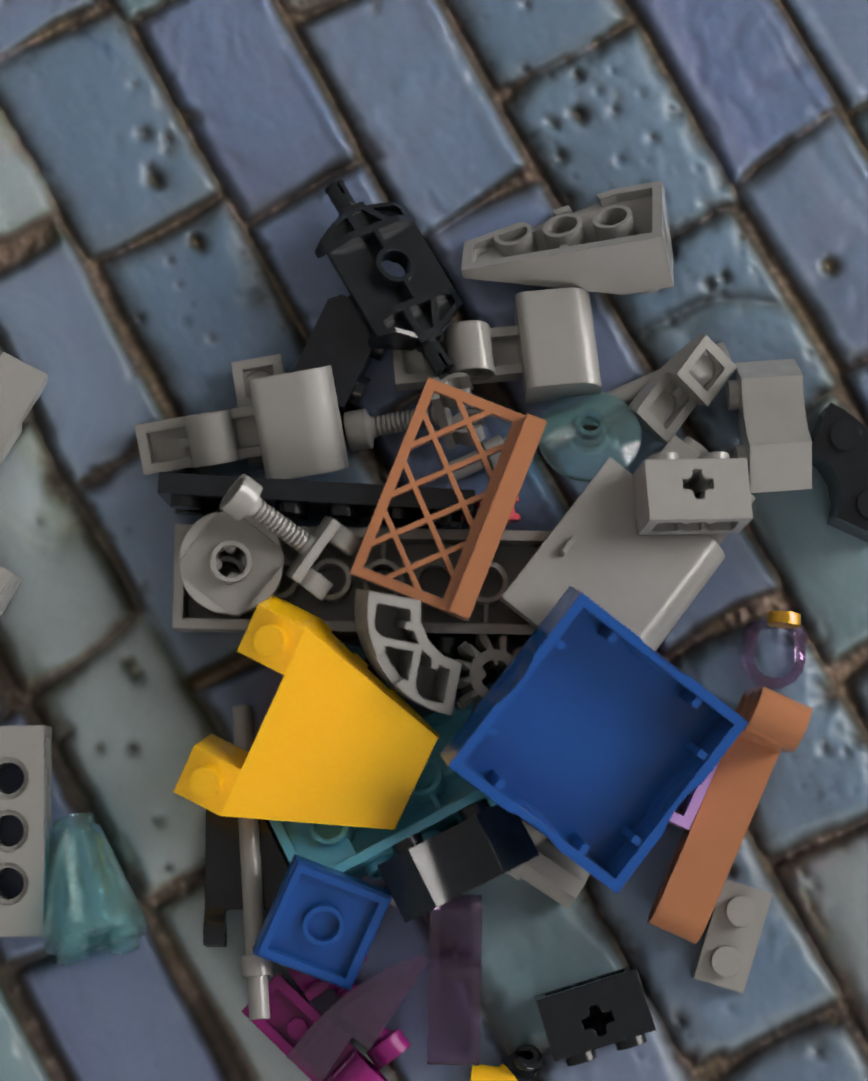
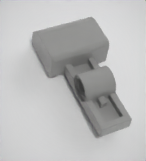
(546, 349)
(289, 424)

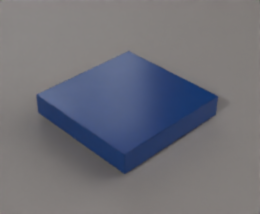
(322, 922)

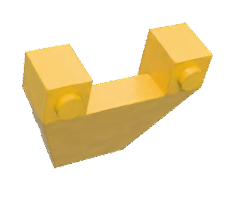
(331, 741)

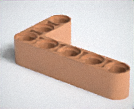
(722, 820)

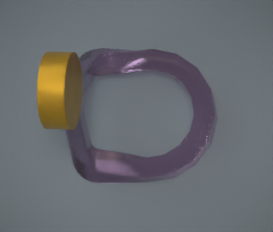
(775, 619)

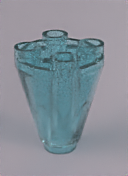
(88, 895)

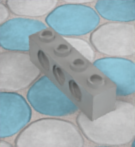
(32, 804)

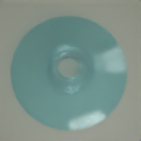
(582, 452)

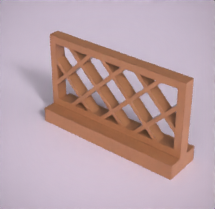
(491, 516)

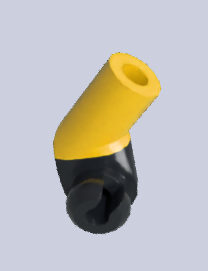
(521, 1065)

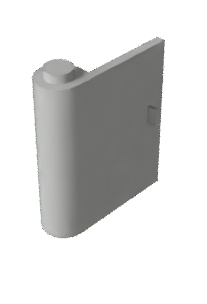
(598, 551)

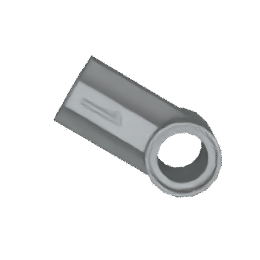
(551, 871)

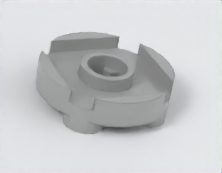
(201, 567)

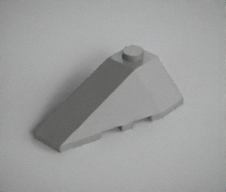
(603, 248)

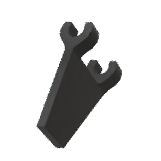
(223, 873)

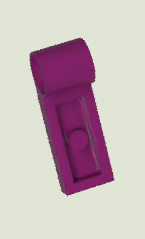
(292, 1016)

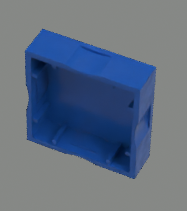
(593, 739)

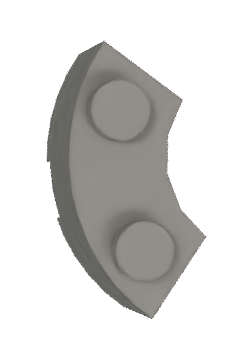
(771, 424)
(401, 652)

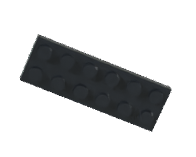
(297, 498)

